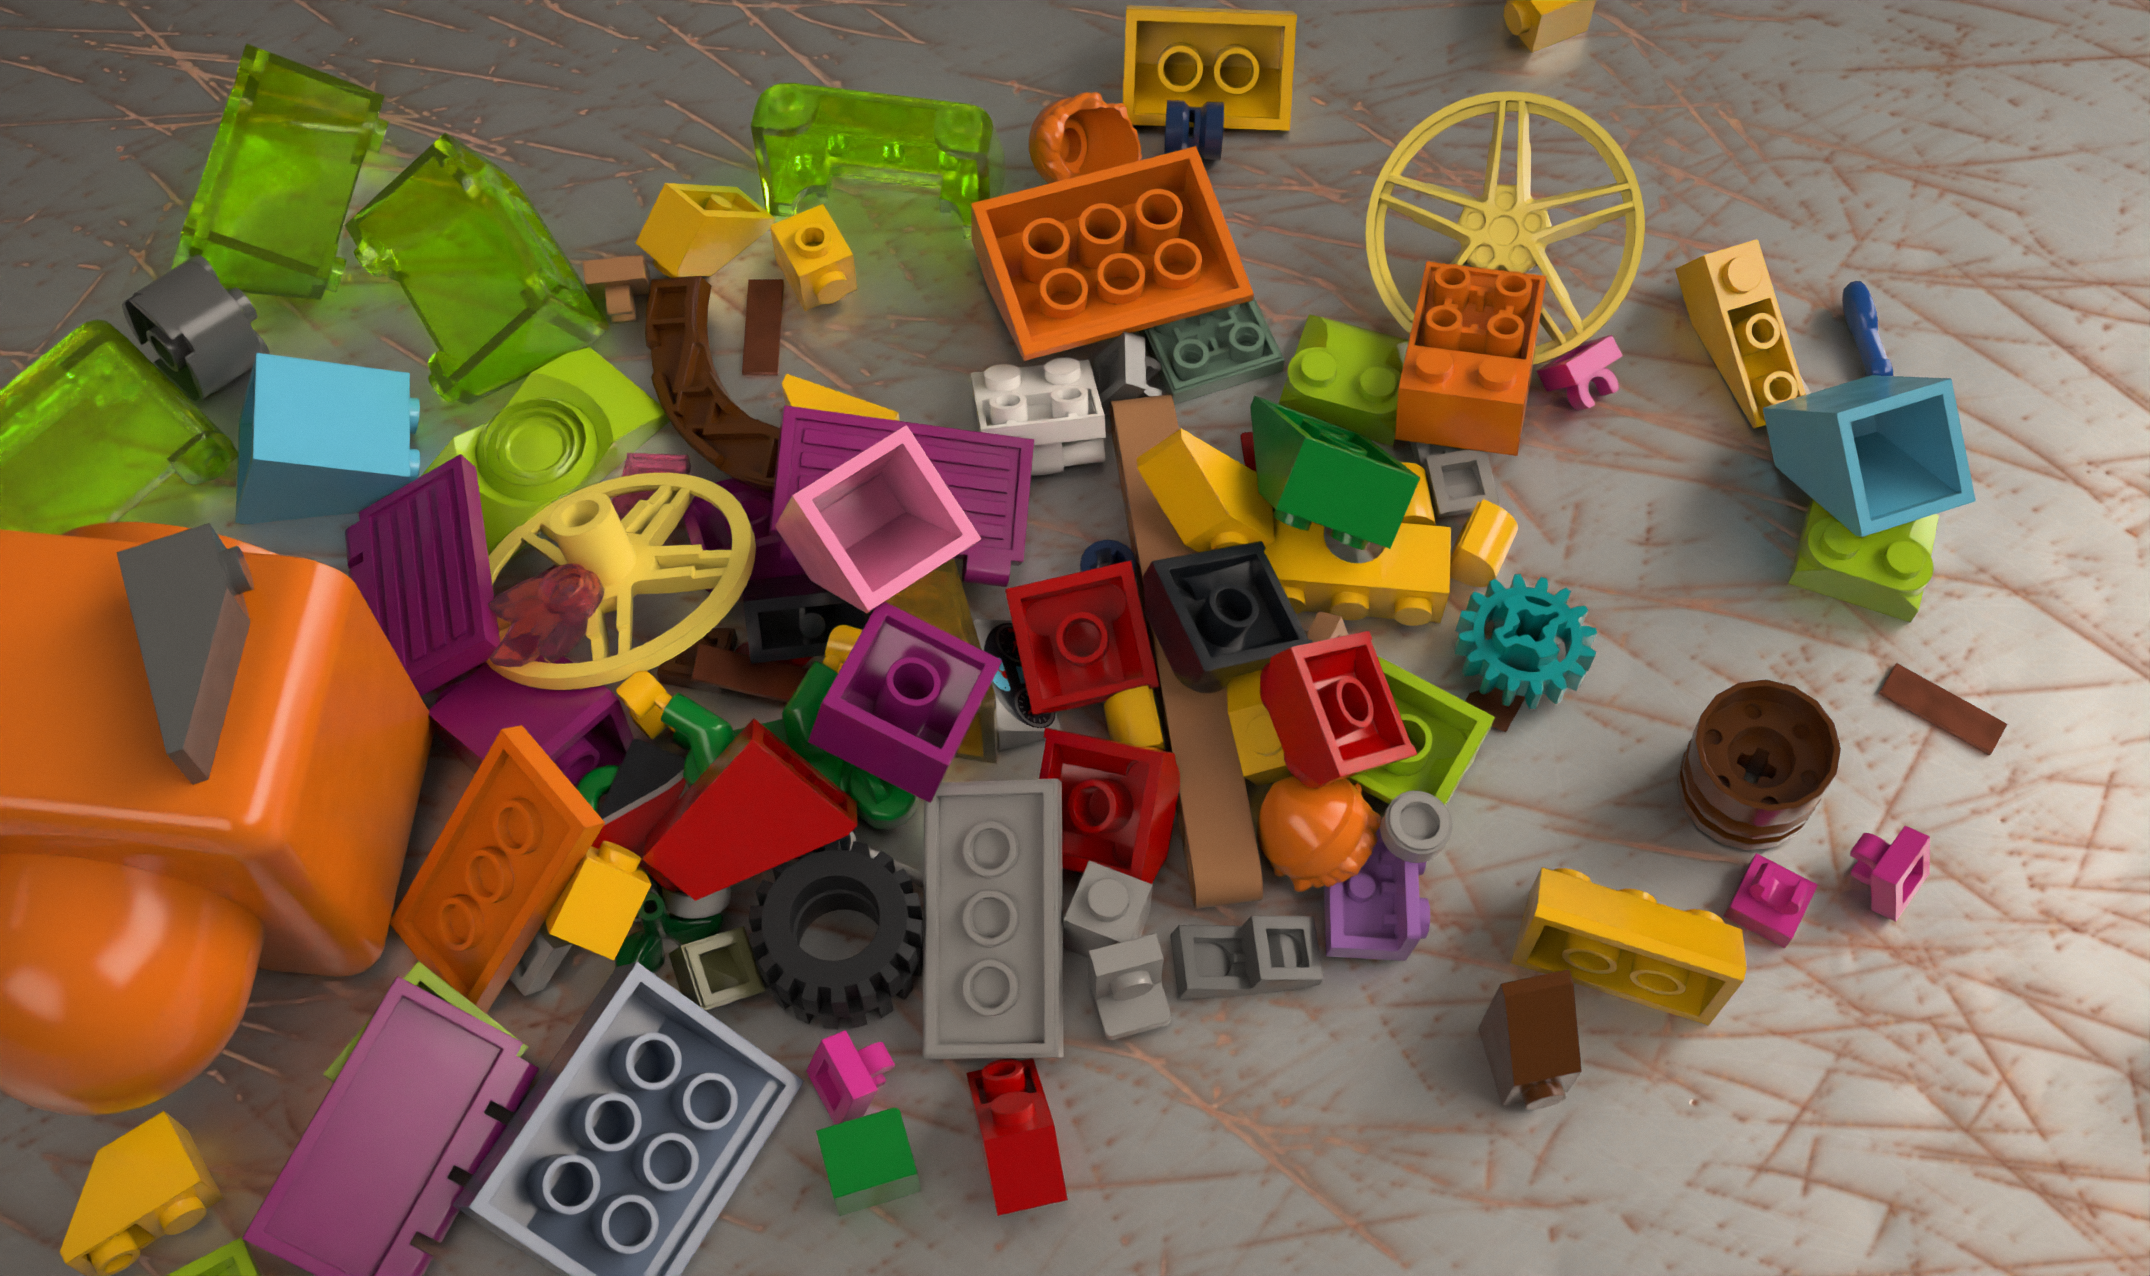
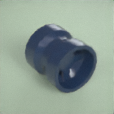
(1207, 128)

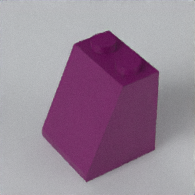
(572, 726)

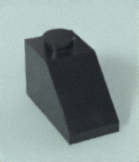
(793, 617)

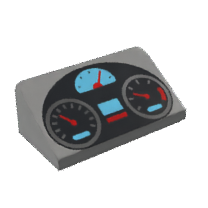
(1014, 713)

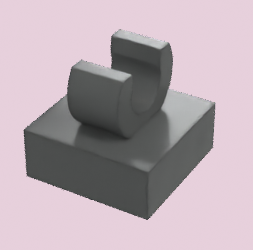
(1123, 371)

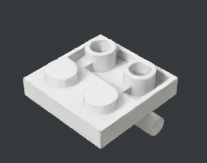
(1044, 403)

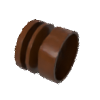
(1777, 738)

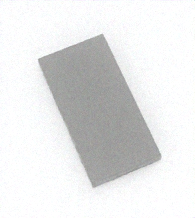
(993, 920)

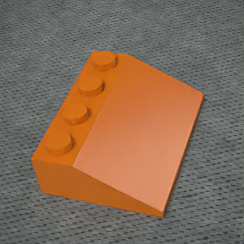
(1107, 253)

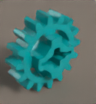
(1525, 641)

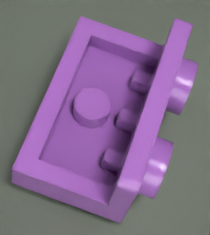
(1377, 909)

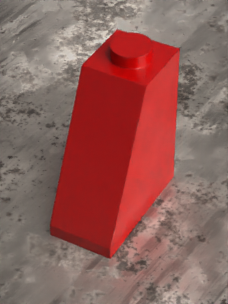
(746, 816)

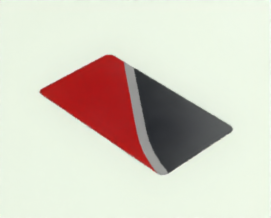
(640, 796)

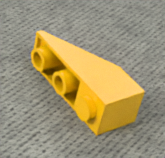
(1742, 326)

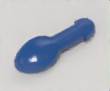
(1862, 323)

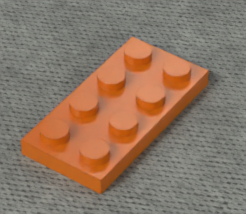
(496, 868)

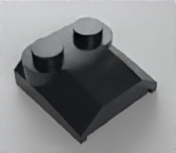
(1219, 614)

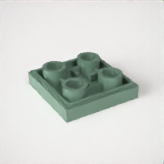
(1213, 351)

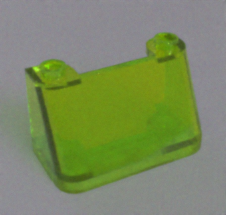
(823, 132)
(281, 178)
(475, 271)
(97, 434)

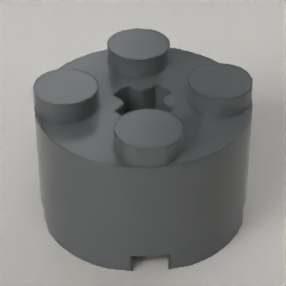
(196, 328)

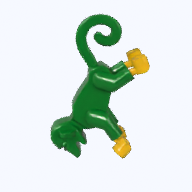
(709, 735)

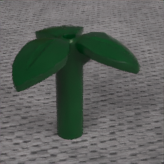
(647, 944)

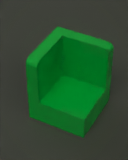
(868, 1161)

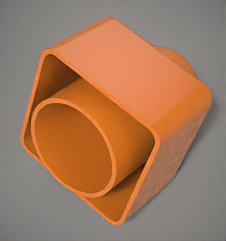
(157, 899)

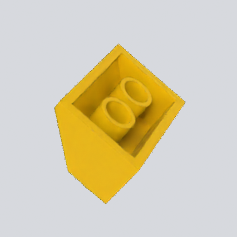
(1210, 58)
(1630, 945)

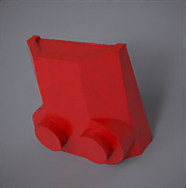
(1081, 638)
(1333, 710)
(1114, 802)

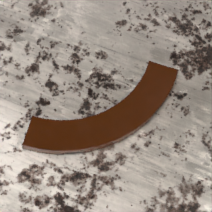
(692, 389)

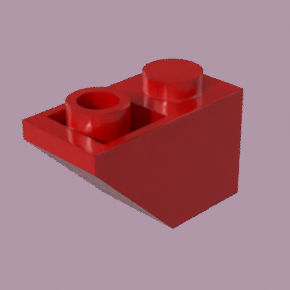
(1016, 1136)

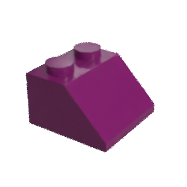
(904, 701)

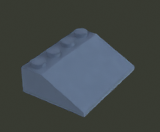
(630, 1136)

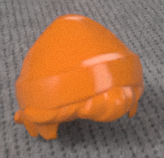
(1081, 137)
(1316, 833)

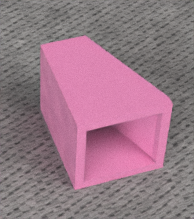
(876, 523)

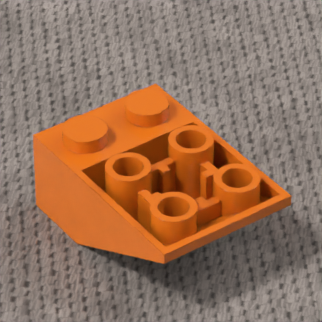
(1470, 358)

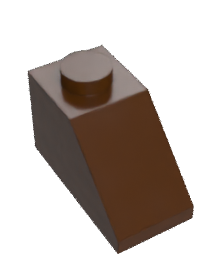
(1533, 1040)

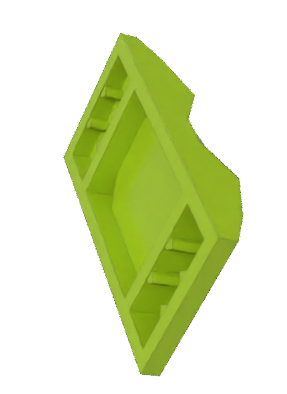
(553, 438)

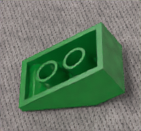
(1328, 476)

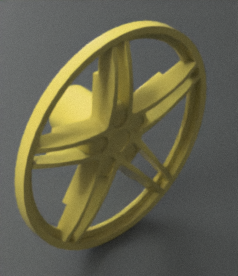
(1505, 224)
(632, 562)

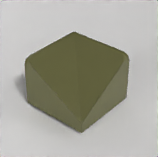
(717, 969)

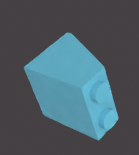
(322, 439)
(1874, 450)

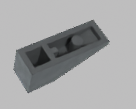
(190, 635)

